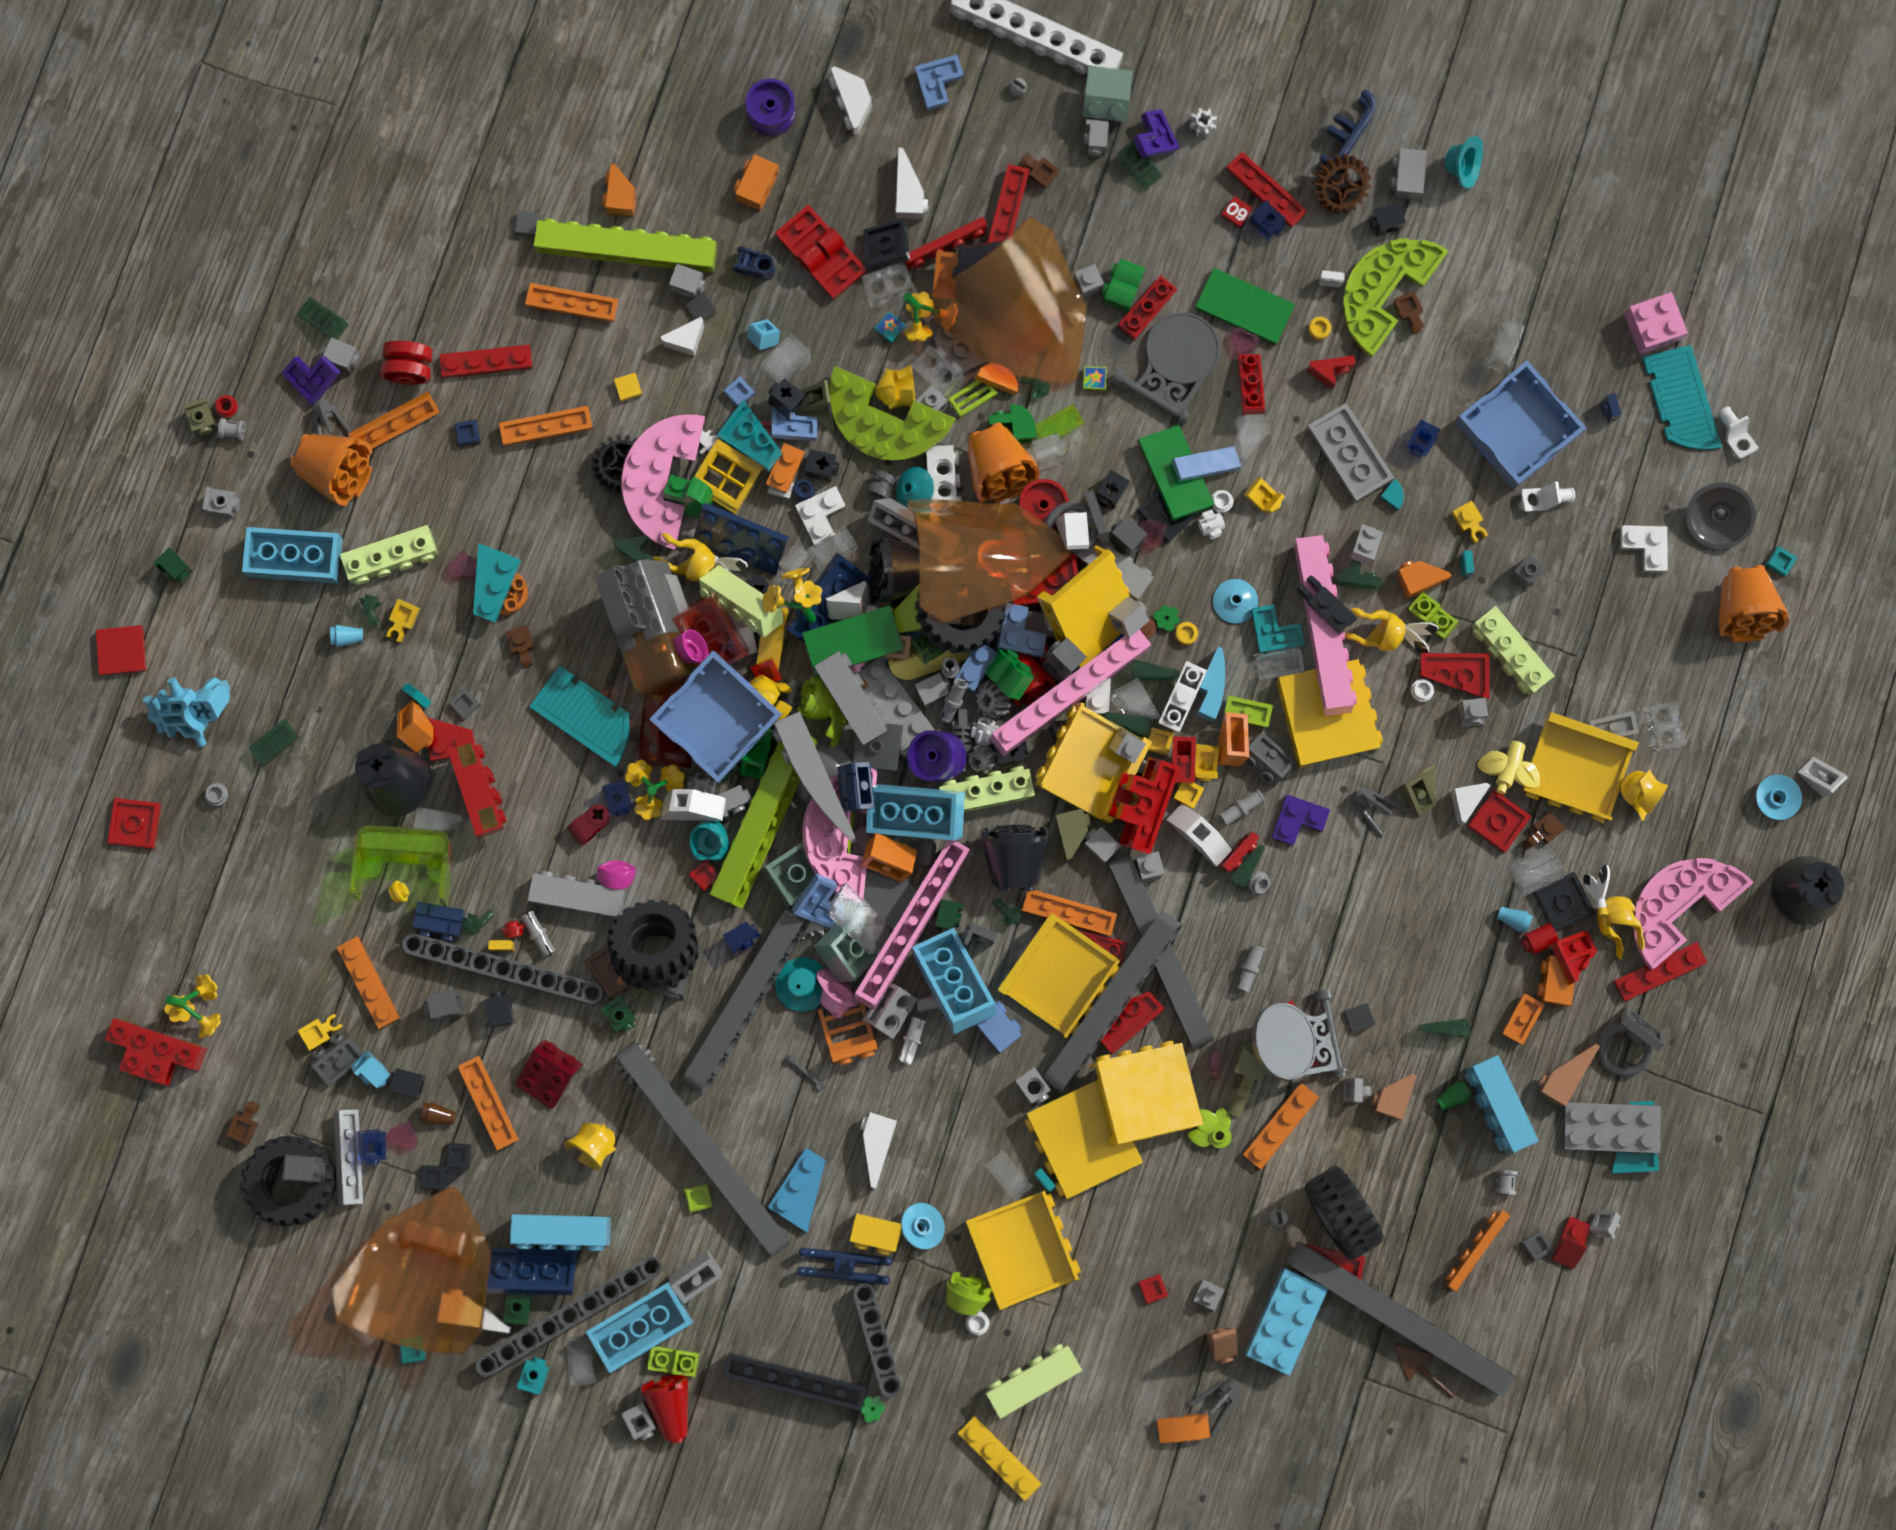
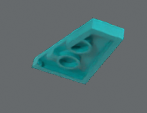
(749, 437)
(493, 581)
(1636, 1161)

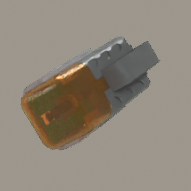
(641, 610)

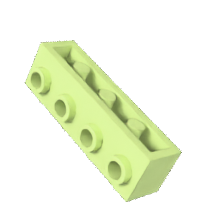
(389, 554)
(741, 601)
(1512, 651)
(995, 789)
(1033, 1381)

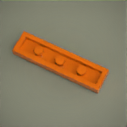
(572, 302)
(397, 420)
(545, 426)
(1070, 911)
(368, 982)
(488, 1103)
(1280, 1126)
(1481, 1242)

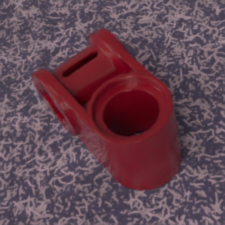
(587, 826)

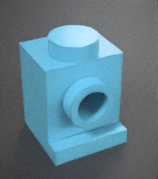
(370, 1070)

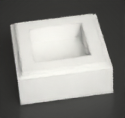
(1331, 279)

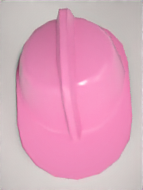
(835, 995)

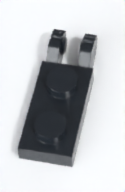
(1327, 605)

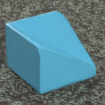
(763, 334)

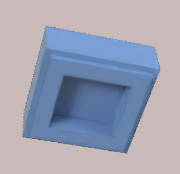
(739, 391)

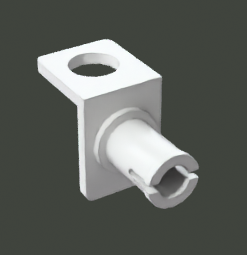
(1737, 432)
(1547, 497)

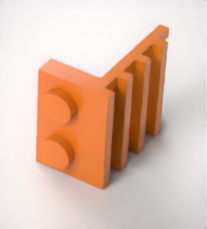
(854, 1047)

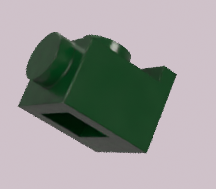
(173, 566)
(948, 915)
(615, 1006)
(522, 1316)

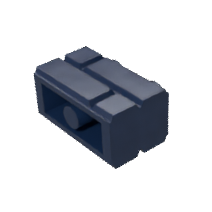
(856, 787)
(439, 920)

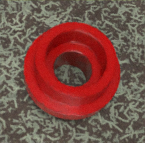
(221, 401)
(512, 929)

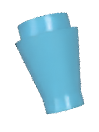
(345, 635)
(1516, 919)

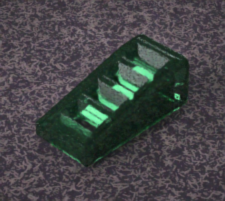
(1133, 170)
(334, 327)
(928, 655)
(1152, 672)
(1134, 724)
(1244, 871)
(1455, 1028)

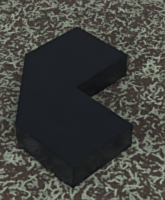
(457, 1163)

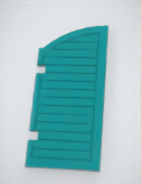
(1682, 399)
(584, 715)

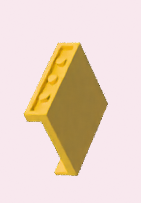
(1084, 603)
(1323, 737)
(1083, 766)
(1580, 766)
(1060, 975)
(1147, 1093)
(1076, 1143)
(1023, 1249)

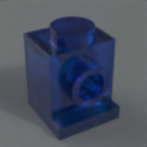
(1266, 227)
(1427, 433)
(618, 788)
(741, 937)
(378, 1138)

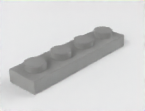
(347, 1157)

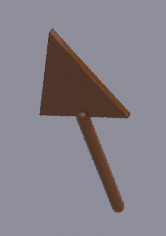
(1412, 1362)

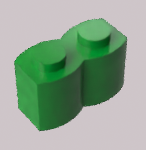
(1123, 285)
(1009, 673)

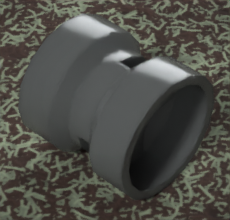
(881, 484)

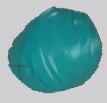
(710, 839)

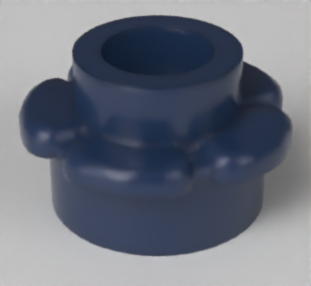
(799, 485)

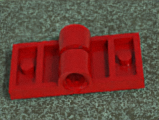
(821, 252)

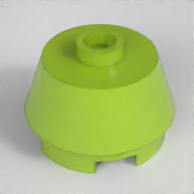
(815, 699)
(967, 1295)

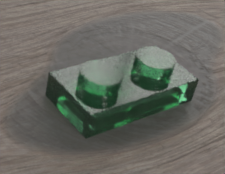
(274, 742)

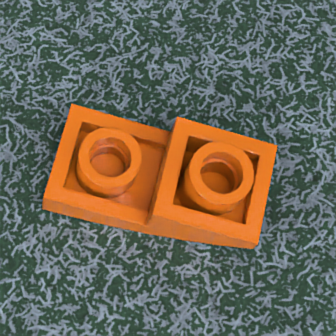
(1183, 1428)

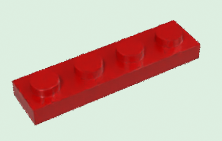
(1265, 187)
(1009, 203)
(951, 240)
(486, 361)
(1672, 967)

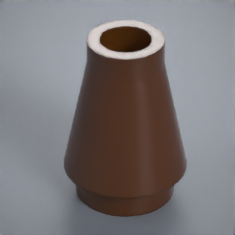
(437, 1114)

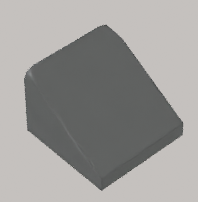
(701, 307)
(1360, 1017)

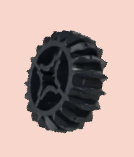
(613, 468)

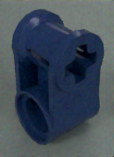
(749, 262)

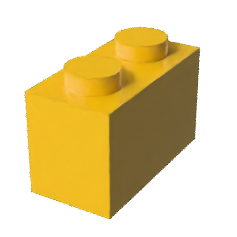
(875, 1233)

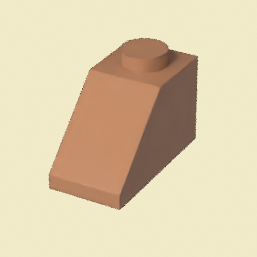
(1394, 1098)

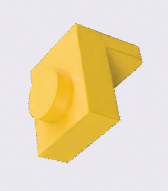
(1264, 496)
(1206, 762)

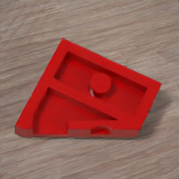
(446, 736)
(1574, 954)

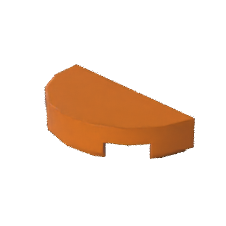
(994, 378)

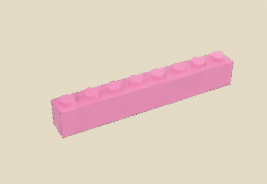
(1326, 643)
(1069, 692)
(911, 924)

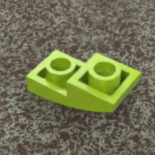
(1430, 611)
(672, 1361)

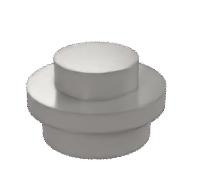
(216, 794)
(1259, 882)

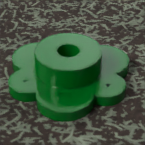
(1164, 612)
(872, 1408)

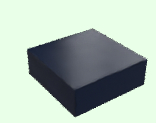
(467, 433)

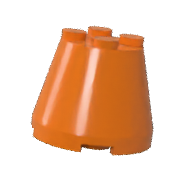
(999, 464)
(333, 465)
(1750, 605)

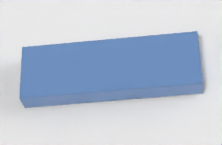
(1206, 463)

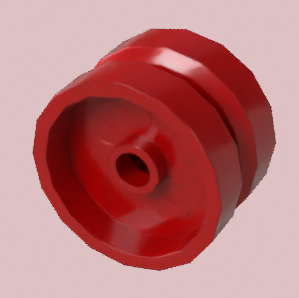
(406, 362)
(1042, 492)

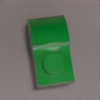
(1019, 421)
(691, 493)
(756, 759)

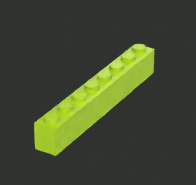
(625, 246)
(757, 830)

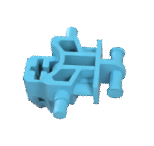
(187, 710)

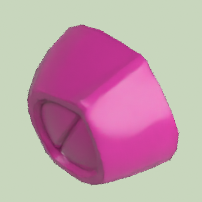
(691, 647)
(616, 874)

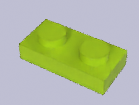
(1258, 712)

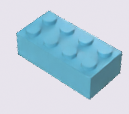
(292, 555)
(916, 812)
(954, 980)
(1501, 1105)
(560, 1230)
(1285, 1321)
(639, 1327)

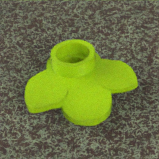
(838, 722)
(1212, 1124)

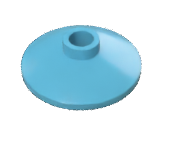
(1235, 612)
(1789, 795)
(930, 1222)

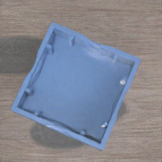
(1520, 425)
(716, 716)

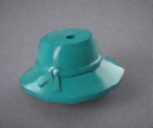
(1465, 161)
(801, 972)

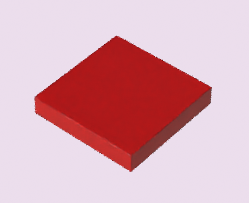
(121, 650)
(1498, 821)
(134, 823)

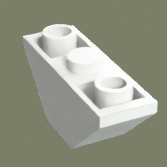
(852, 98)
(1182, 696)
(692, 806)
(1200, 834)

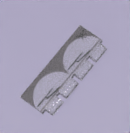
(860, 920)

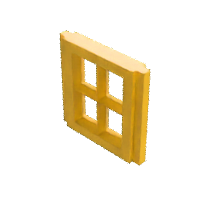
(736, 459)

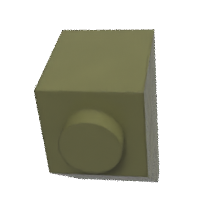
(1072, 829)

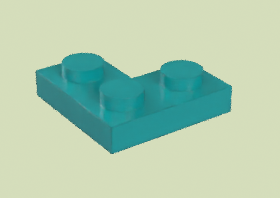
(1270, 635)

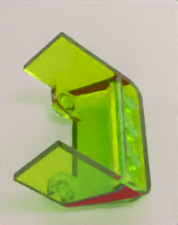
(404, 846)

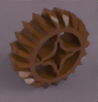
(1340, 200)

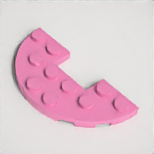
(647, 473)
(828, 846)
(1673, 893)

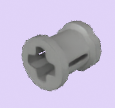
(231, 429)
(1506, 1182)

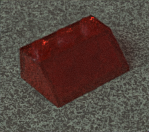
(715, 626)
(654, 744)

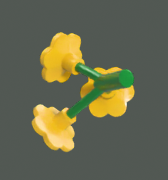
(920, 306)
(806, 594)
(638, 773)
(180, 1007)

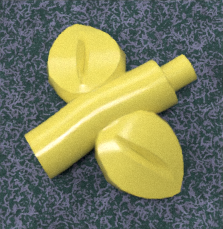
(1510, 768)

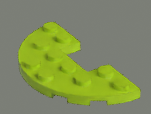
(1375, 280)
(877, 431)

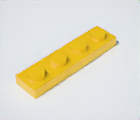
(999, 1458)

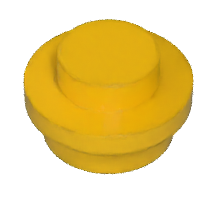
(398, 892)

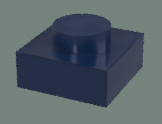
(1610, 407)

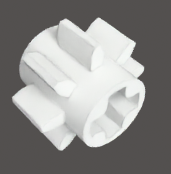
(1207, 118)
(1211, 524)
(983, 730)

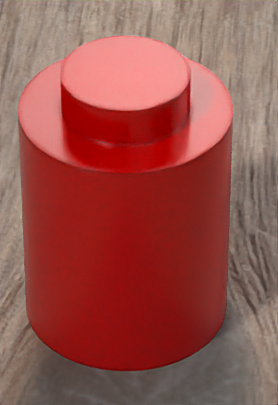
(1539, 939)

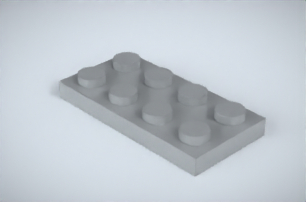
(1350, 452)
(894, 702)
(1612, 1127)

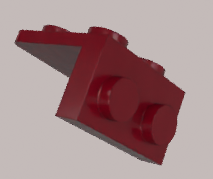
(548, 1073)

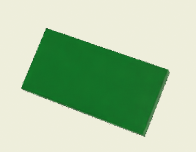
(1245, 306)
(1180, 497)
(860, 637)

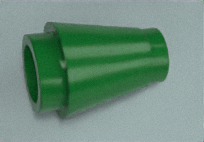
(1454, 1096)

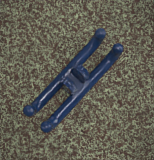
(1368, 101)
(844, 1266)

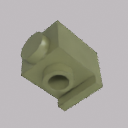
(198, 408)

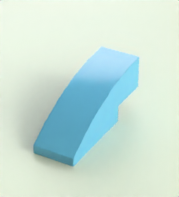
(1213, 687)

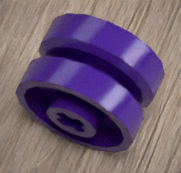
(771, 94)
(936, 756)

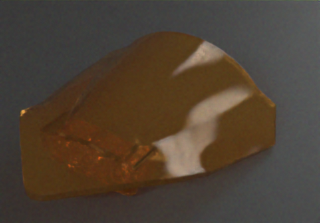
(1018, 307)
(980, 555)
(420, 1278)

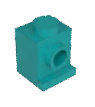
(535, 1386)

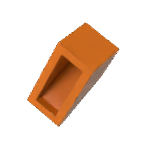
(1420, 577)
(414, 727)
(1233, 740)

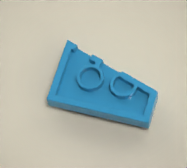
(799, 1191)

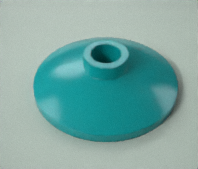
(920, 483)

